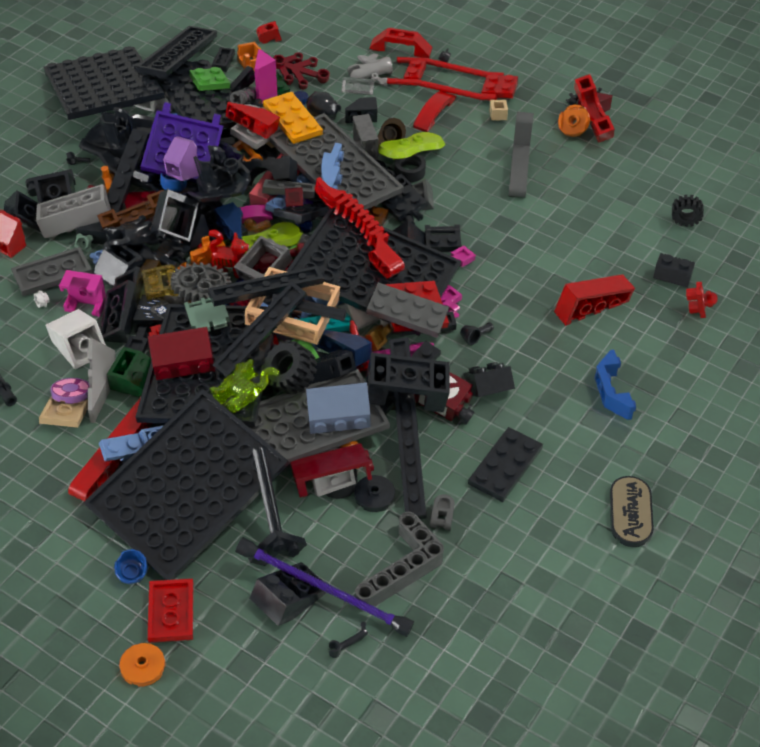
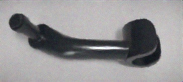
(339, 646)

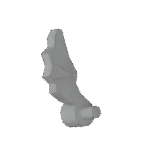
(382, 81)

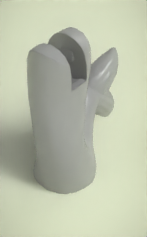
(369, 66)

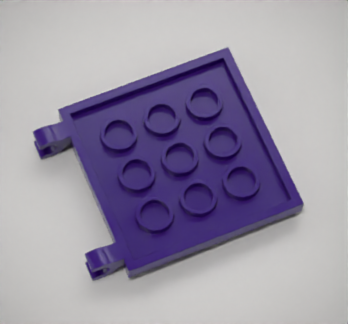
(168, 126)

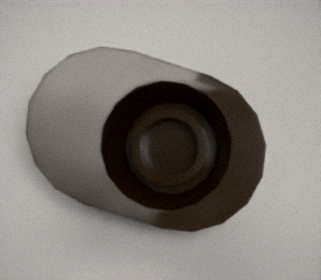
(391, 130)

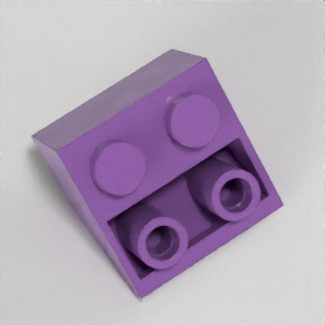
(179, 159)

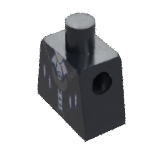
(149, 313)

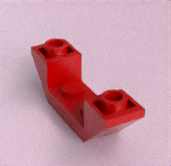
(409, 38)

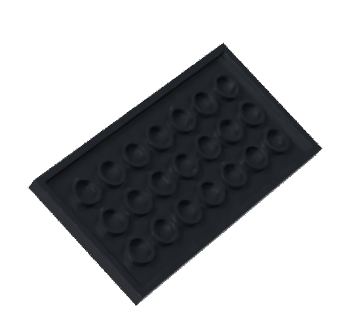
(191, 102)

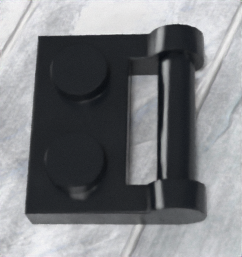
(443, 243)

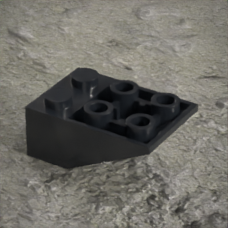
(285, 596)

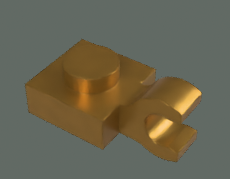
(377, 336)

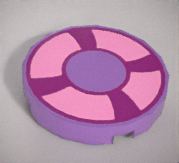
(70, 390)

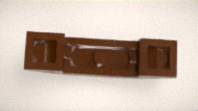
(146, 208)

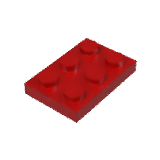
(170, 610)

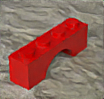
(589, 100)

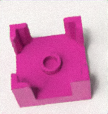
(84, 289)

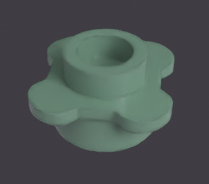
(79, 242)

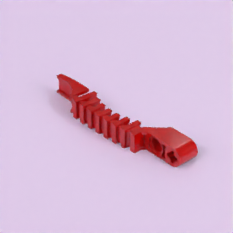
(382, 256)

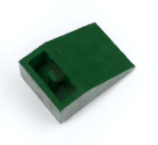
(129, 372)

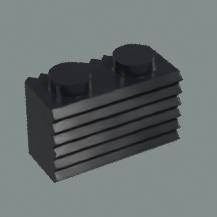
(674, 270)

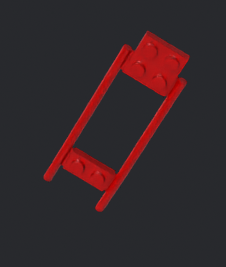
(495, 85)

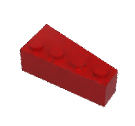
(592, 297)

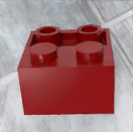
(11, 235)

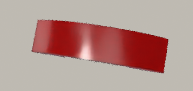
(431, 110)

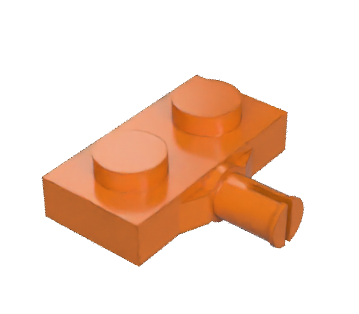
(107, 177)

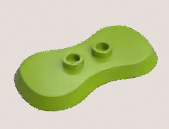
(409, 146)
(282, 233)

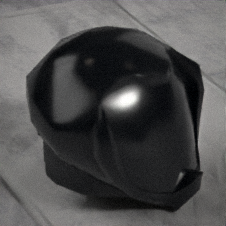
(322, 103)

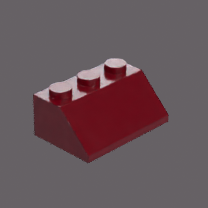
(181, 353)

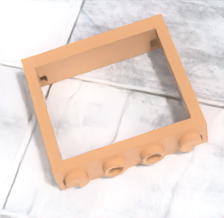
(293, 327)

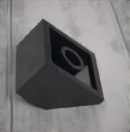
(54, 186)

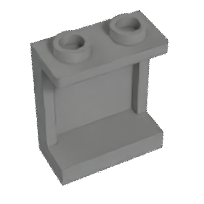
(333, 482)

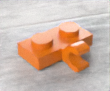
(203, 254)

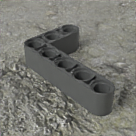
(520, 154)
(406, 565)

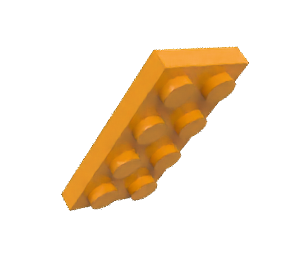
(294, 117)

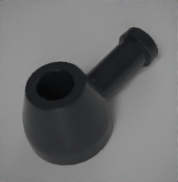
(472, 334)

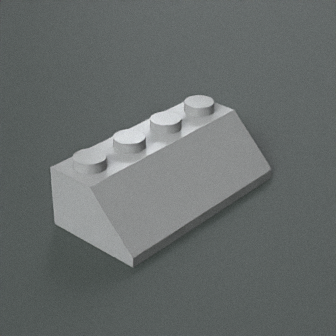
(72, 211)

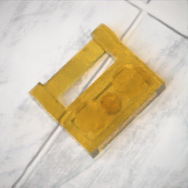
(154, 284)

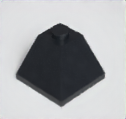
(23, 208)

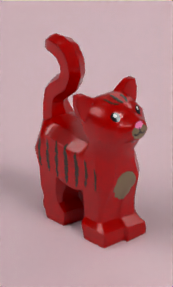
(226, 256)

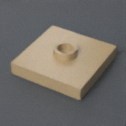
(63, 414)

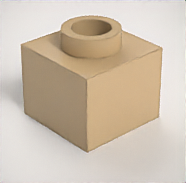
(498, 110)

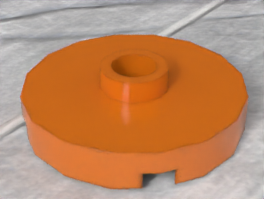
(573, 113)
(145, 673)

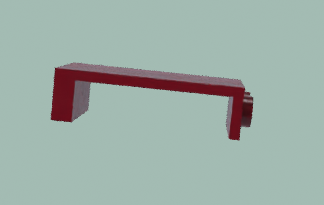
(330, 463)

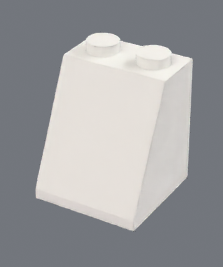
(72, 336)

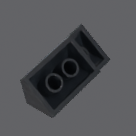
(121, 306)

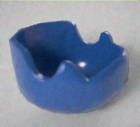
(172, 183)
(131, 566)

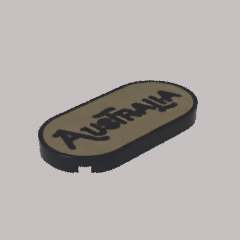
(631, 511)

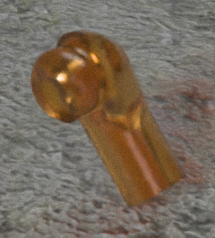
(257, 227)

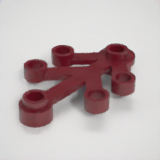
(283, 63)

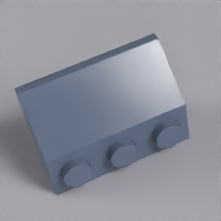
(338, 408)

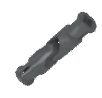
(243, 96)

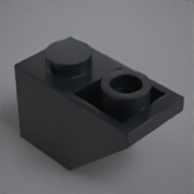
(362, 106)

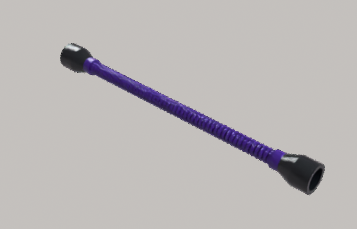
(399, 623)

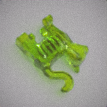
(241, 387)

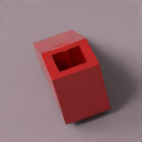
(253, 118)

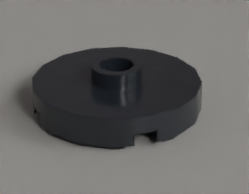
(377, 500)

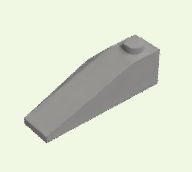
(101, 360)

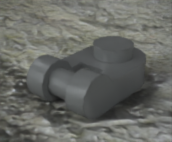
(442, 506)

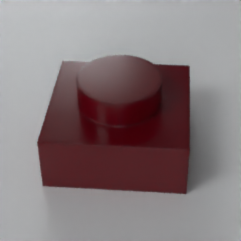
(294, 196)

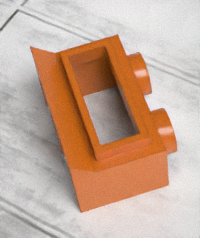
(247, 51)

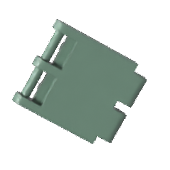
(206, 314)

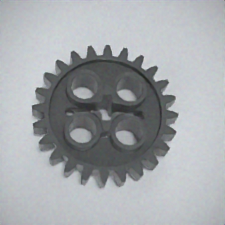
(195, 280)

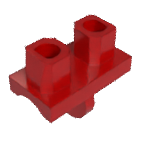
(703, 300)

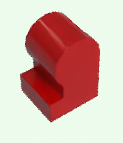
(268, 32)

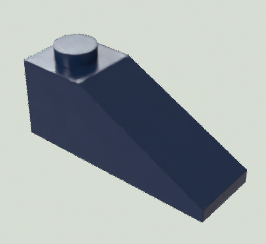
(229, 220)
(360, 347)

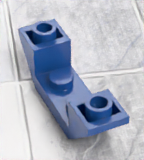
(618, 403)

